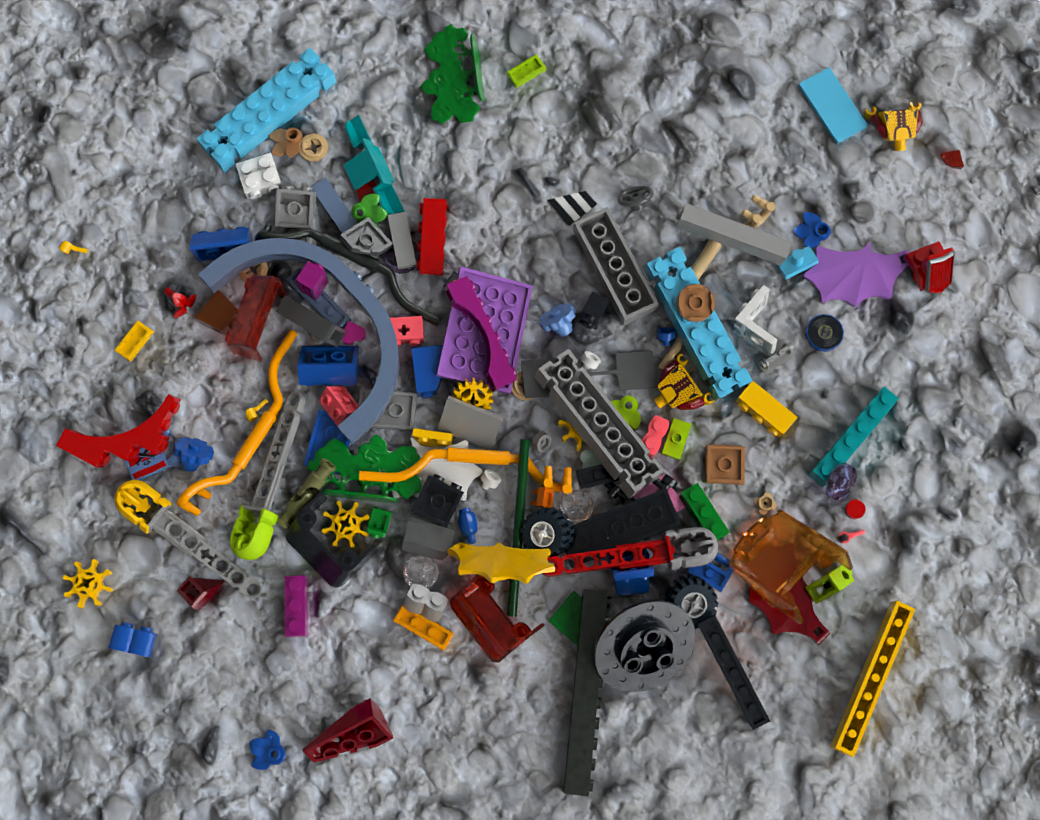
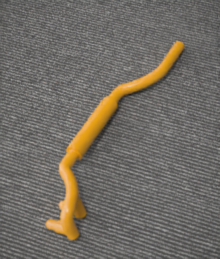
(473, 456)

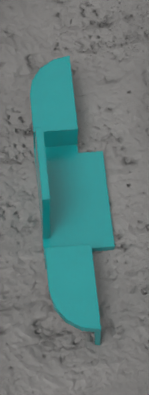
(369, 165)

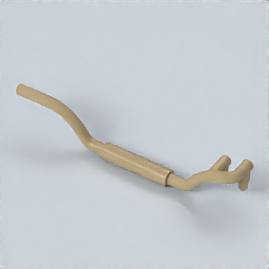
(709, 253)

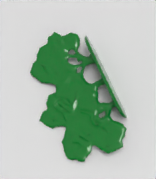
(451, 79)
(373, 458)

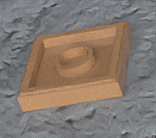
(725, 464)

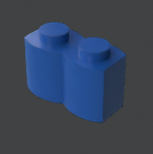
(133, 640)

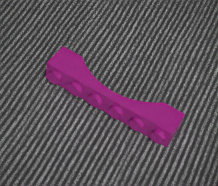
(463, 298)

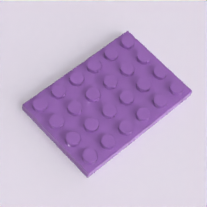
(463, 347)

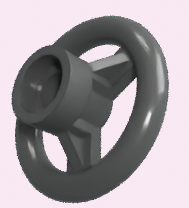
(635, 200)

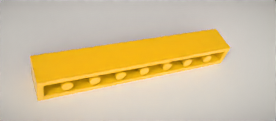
(872, 678)

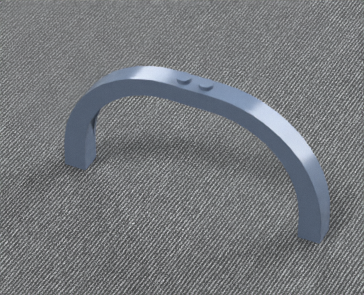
(274, 249)

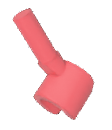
(851, 535)

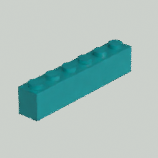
(854, 435)

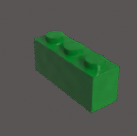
(703, 511)

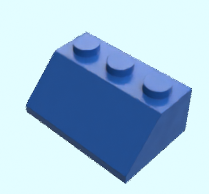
(212, 245)
(328, 365)

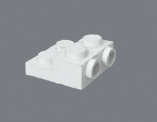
(259, 176)

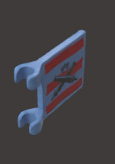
(149, 464)

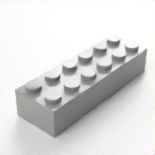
(615, 266)

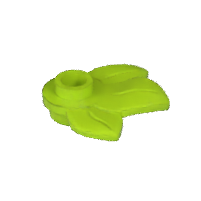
(630, 415)

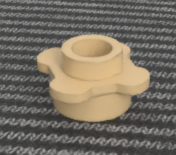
(771, 505)

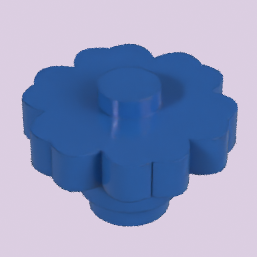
(192, 453)

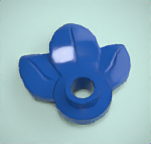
(810, 228)
(264, 749)

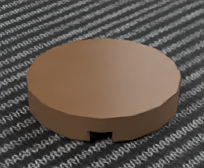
(695, 303)

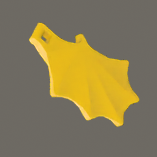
(501, 562)

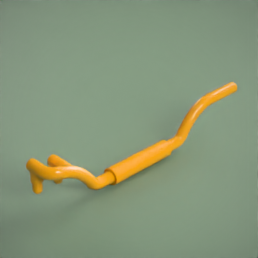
(253, 440)

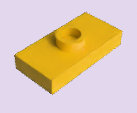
(134, 341)

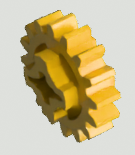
(471, 387)

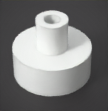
(590, 360)
(490, 479)

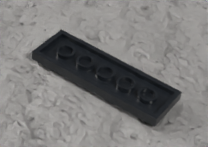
(624, 525)

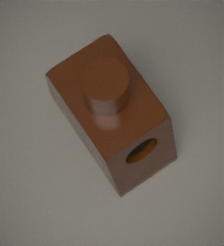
(218, 313)

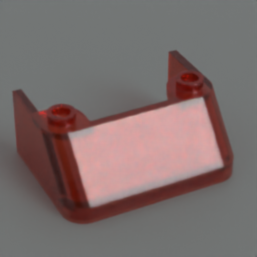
(252, 315)
(487, 621)

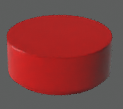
(855, 509)

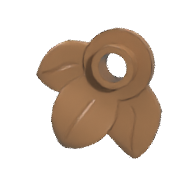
(285, 143)

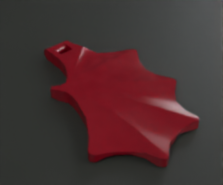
(782, 623)

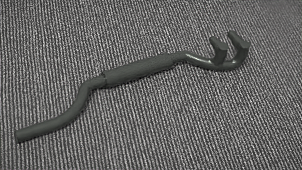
(366, 261)

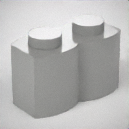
(422, 601)

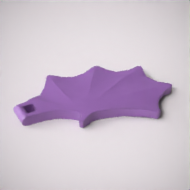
(855, 274)

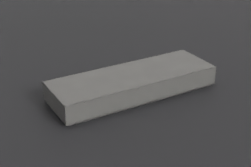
(402, 240)

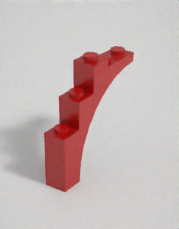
(124, 445)

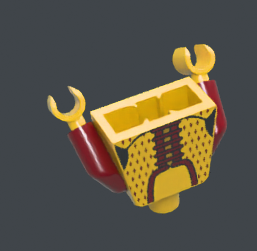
(897, 124)
(679, 388)

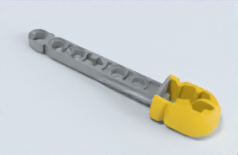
(162, 522)

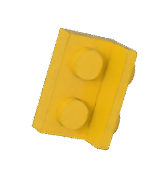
(432, 438)

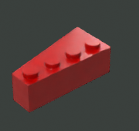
(433, 236)

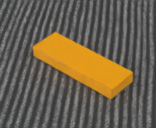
(424, 628)

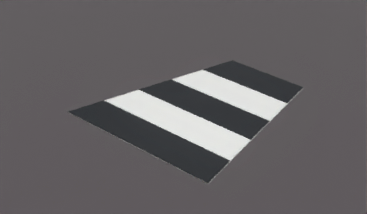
(572, 206)

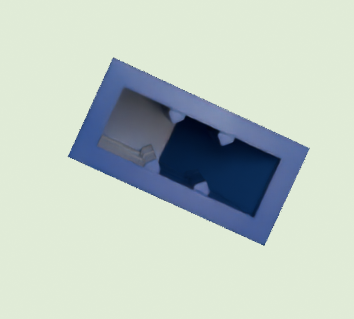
(425, 368)

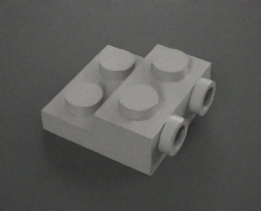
(295, 207)

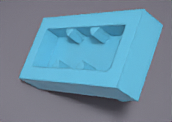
(798, 262)

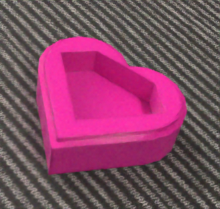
(354, 333)

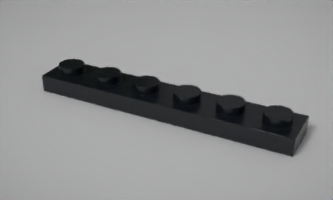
(733, 671)

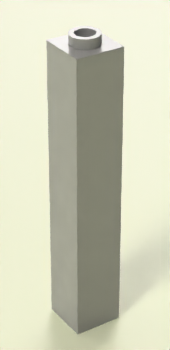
(733, 234)

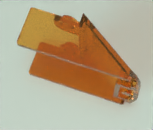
(778, 554)

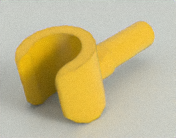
(65, 247)
(251, 413)

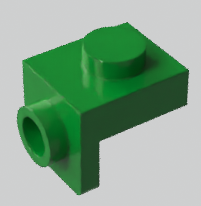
(379, 522)

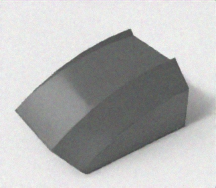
(427, 537)

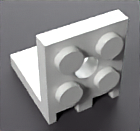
(749, 330)

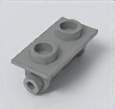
(782, 353)

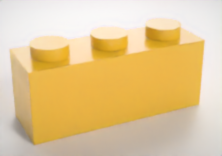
(765, 409)

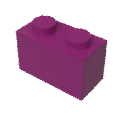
(312, 280)

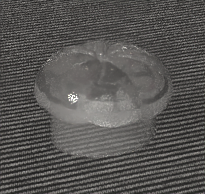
(576, 505)
(421, 571)

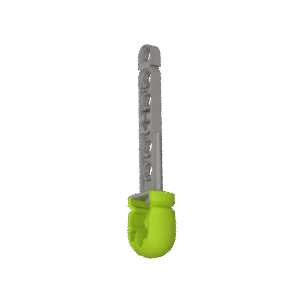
(250, 539)

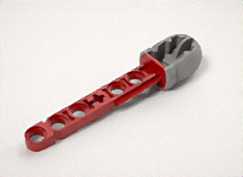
(704, 546)

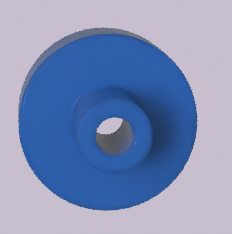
(665, 334)

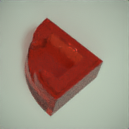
(953, 159)

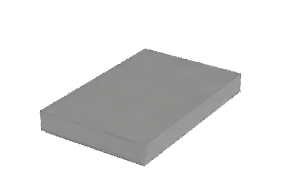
(399, 412)
(469, 423)

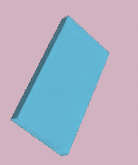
(832, 105)

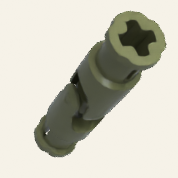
(305, 495)

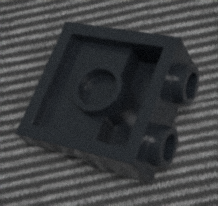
(438, 500)

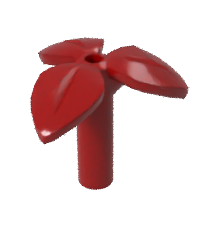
(180, 301)

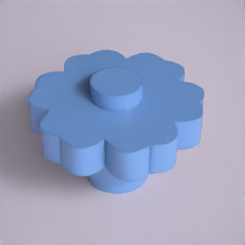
(558, 319)

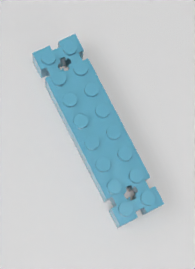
(266, 110)
(706, 340)

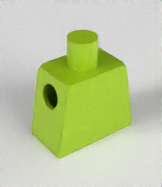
(838, 579)

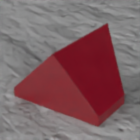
(199, 590)

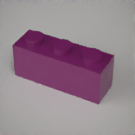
(296, 606)

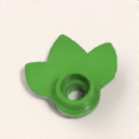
(370, 209)

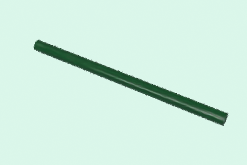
(518, 519)

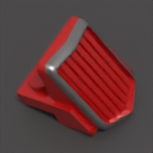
(932, 267)

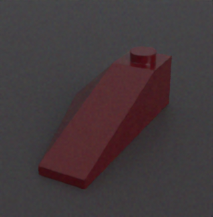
(357, 728)

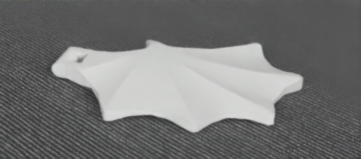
(456, 472)

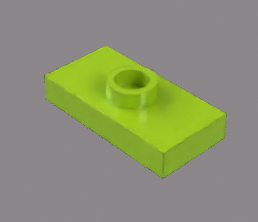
(526, 71)
(676, 439)

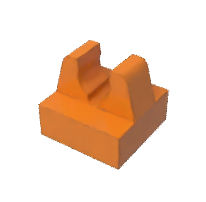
(544, 497)

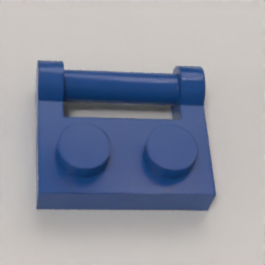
(712, 574)

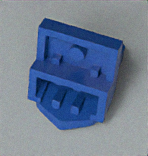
(633, 579)

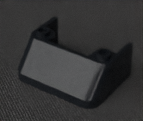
(332, 569)

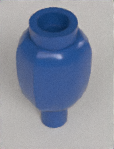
(468, 524)

